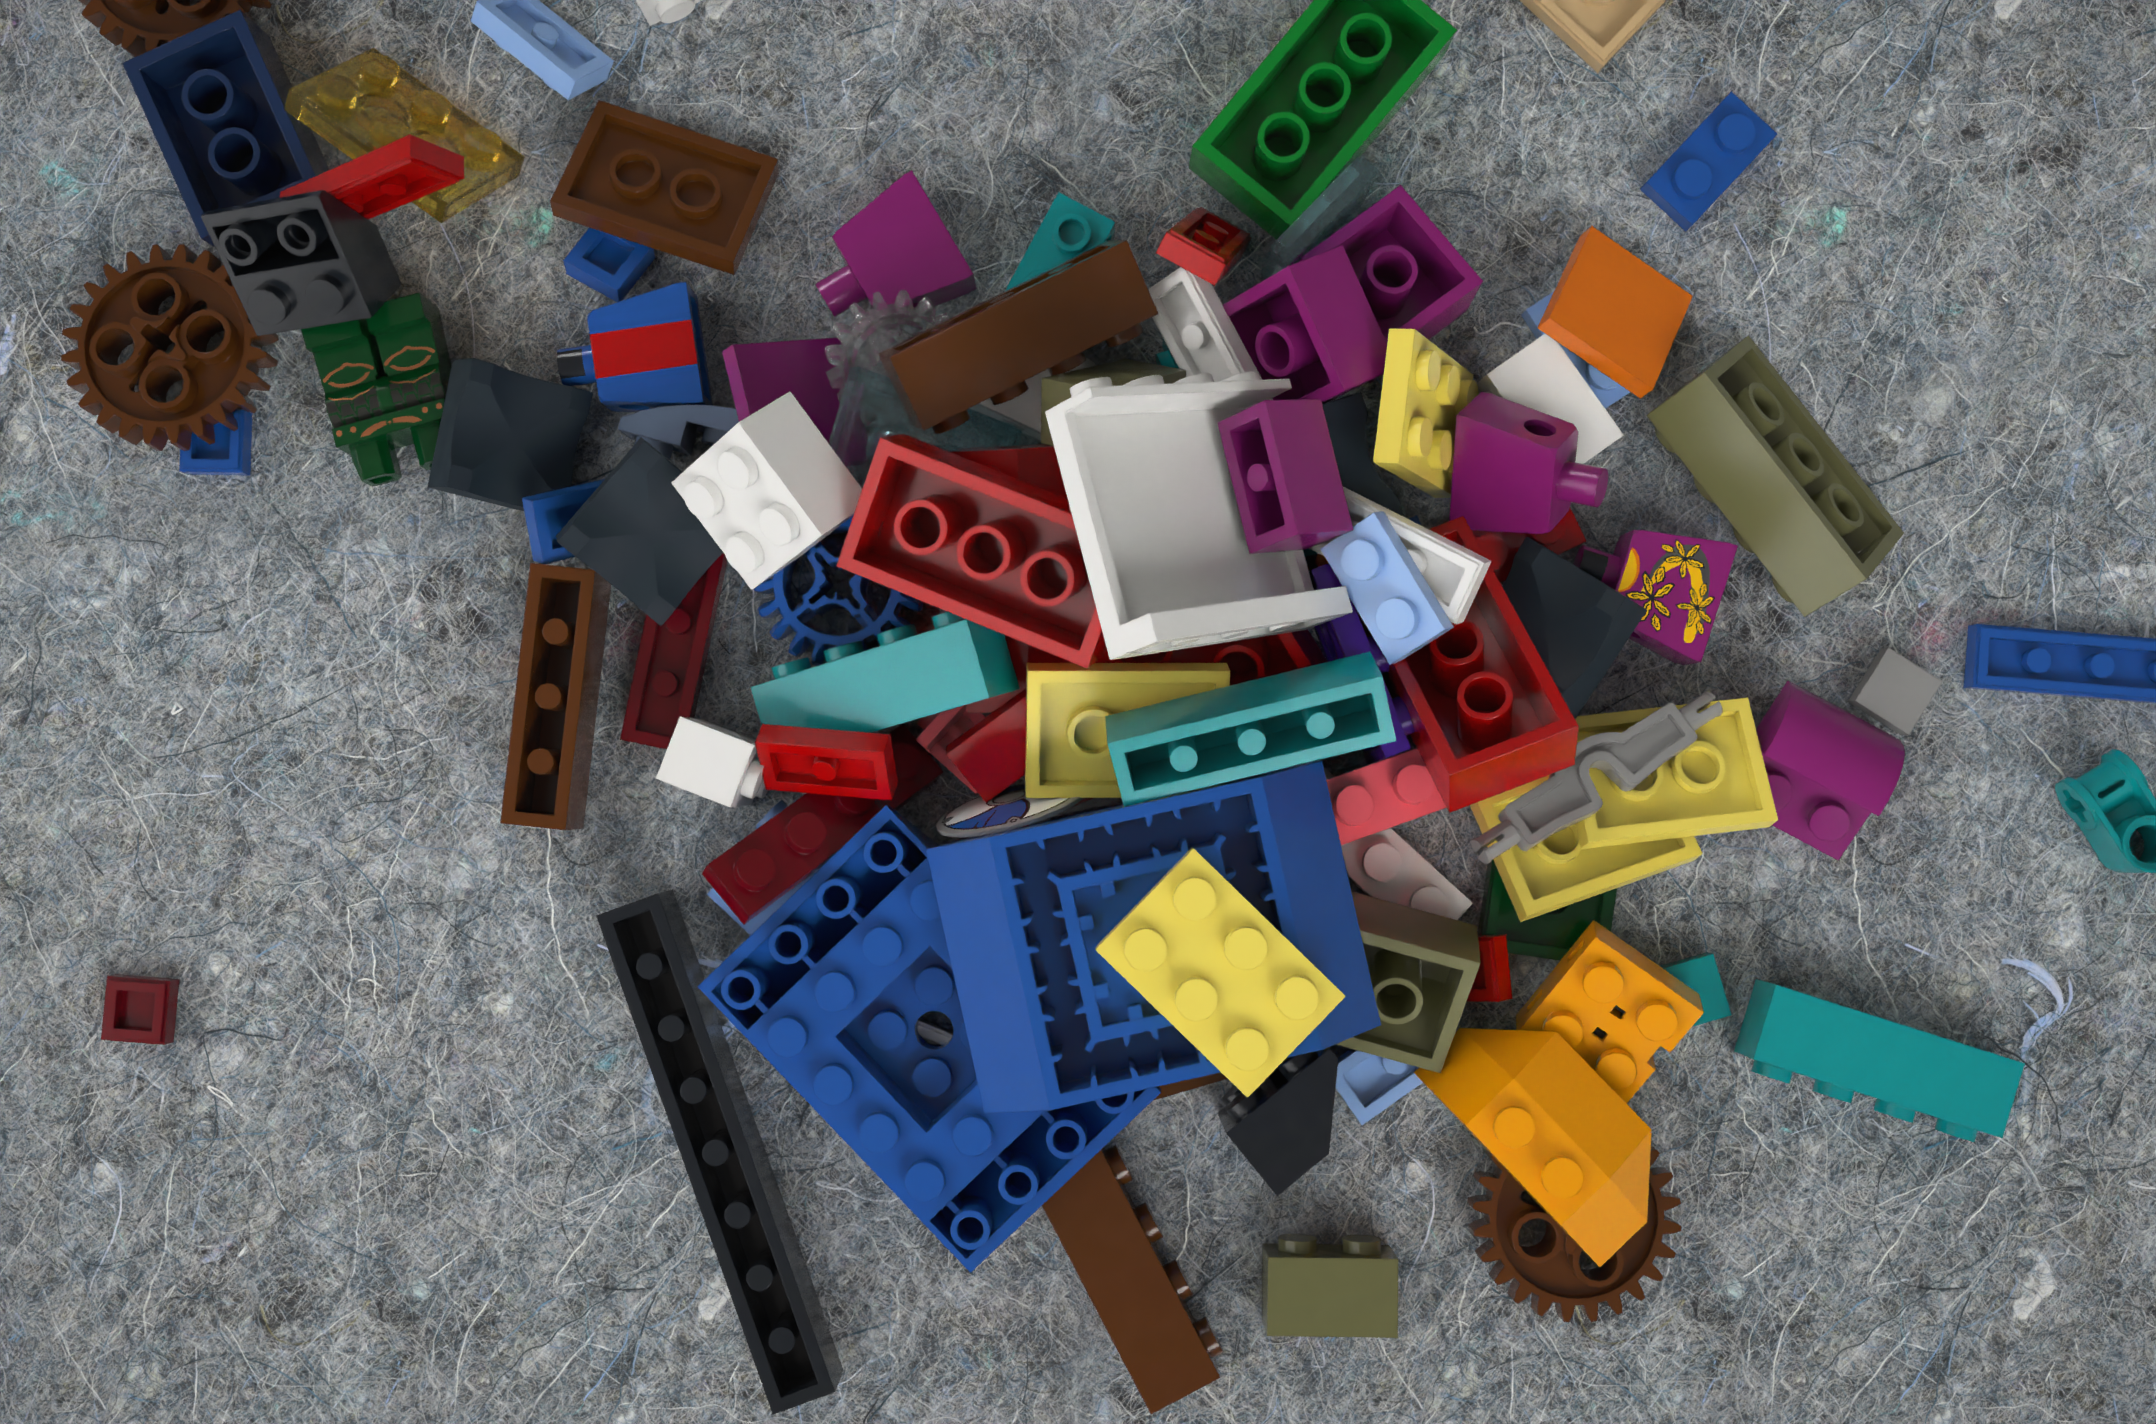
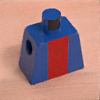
(643, 352)

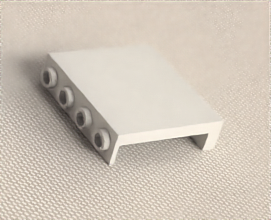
(1165, 520)

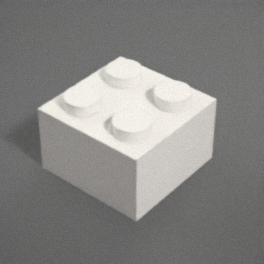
(769, 490)

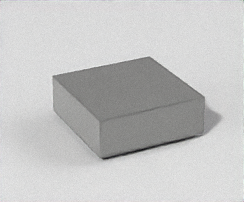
(1895, 691)

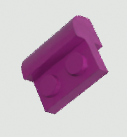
(1825, 768)

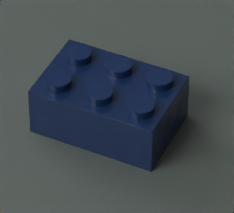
(222, 116)

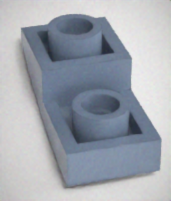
(677, 426)

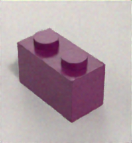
(1285, 475)

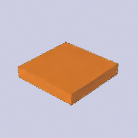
(1615, 312)

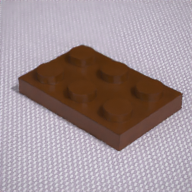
(665, 187)

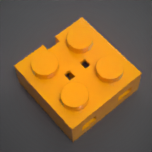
(1612, 1008)

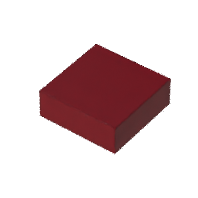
(140, 1009)

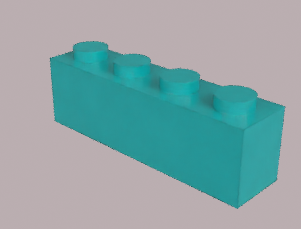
(891, 683)
(1249, 728)
(1879, 1059)

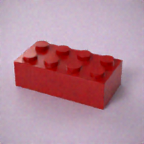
(975, 547)
(1483, 698)

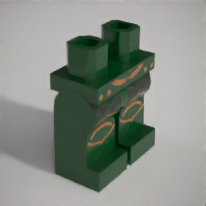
(384, 384)

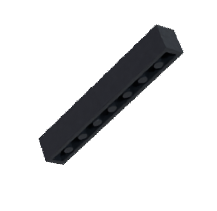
(722, 1151)

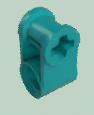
(2109, 807)

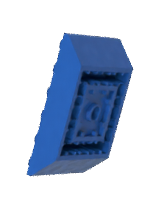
(1034, 901)
(836, 1007)

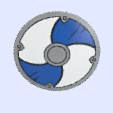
(1002, 813)

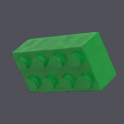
(1317, 104)

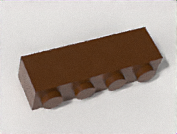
(1019, 335)
(556, 698)
(1131, 1284)

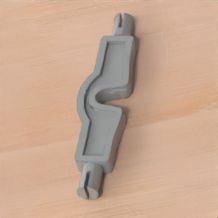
(1571, 794)

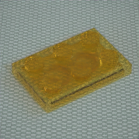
(378, 102)

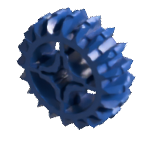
(817, 603)

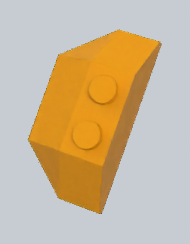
(1552, 1130)

